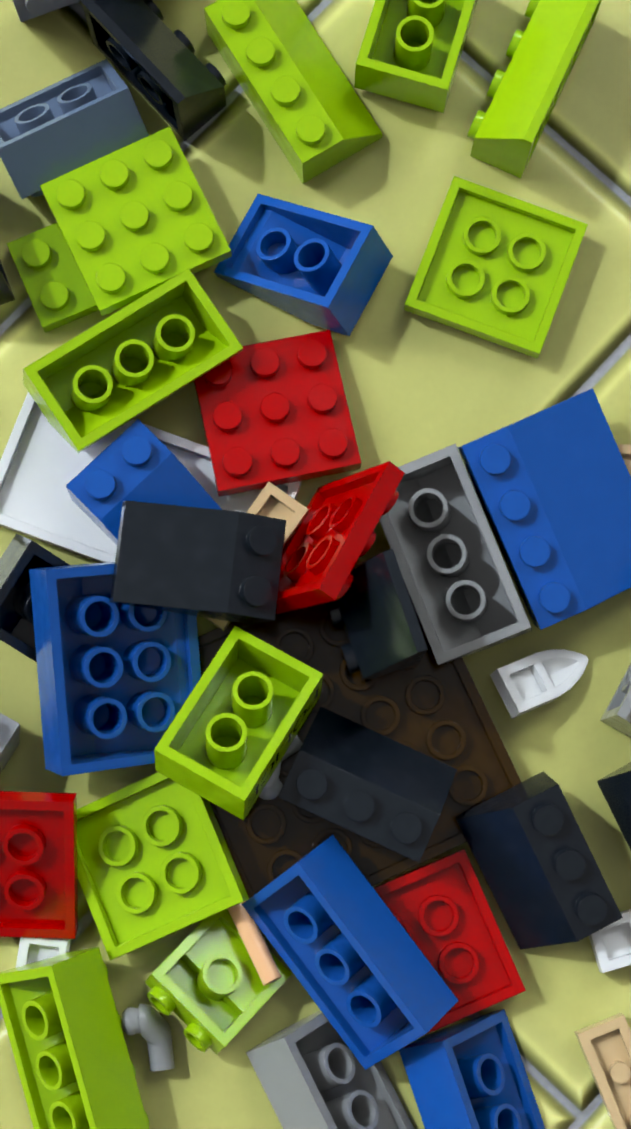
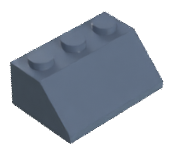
(67, 127)

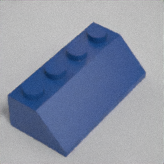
(351, 953)
(471, 1077)

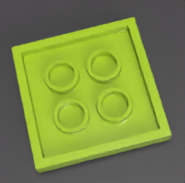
(135, 220)
(495, 267)
(153, 863)

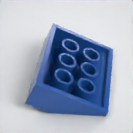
(557, 506)
(106, 670)

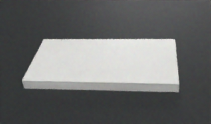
(42, 463)

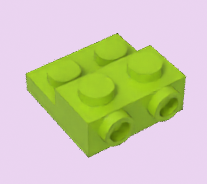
(211, 984)

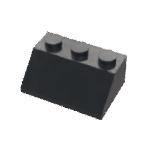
(157, 62)
(368, 784)
(538, 865)

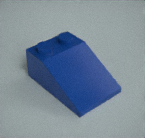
(306, 262)
(134, 470)

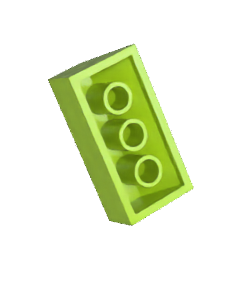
(291, 82)
(531, 83)
(130, 361)
(70, 1044)

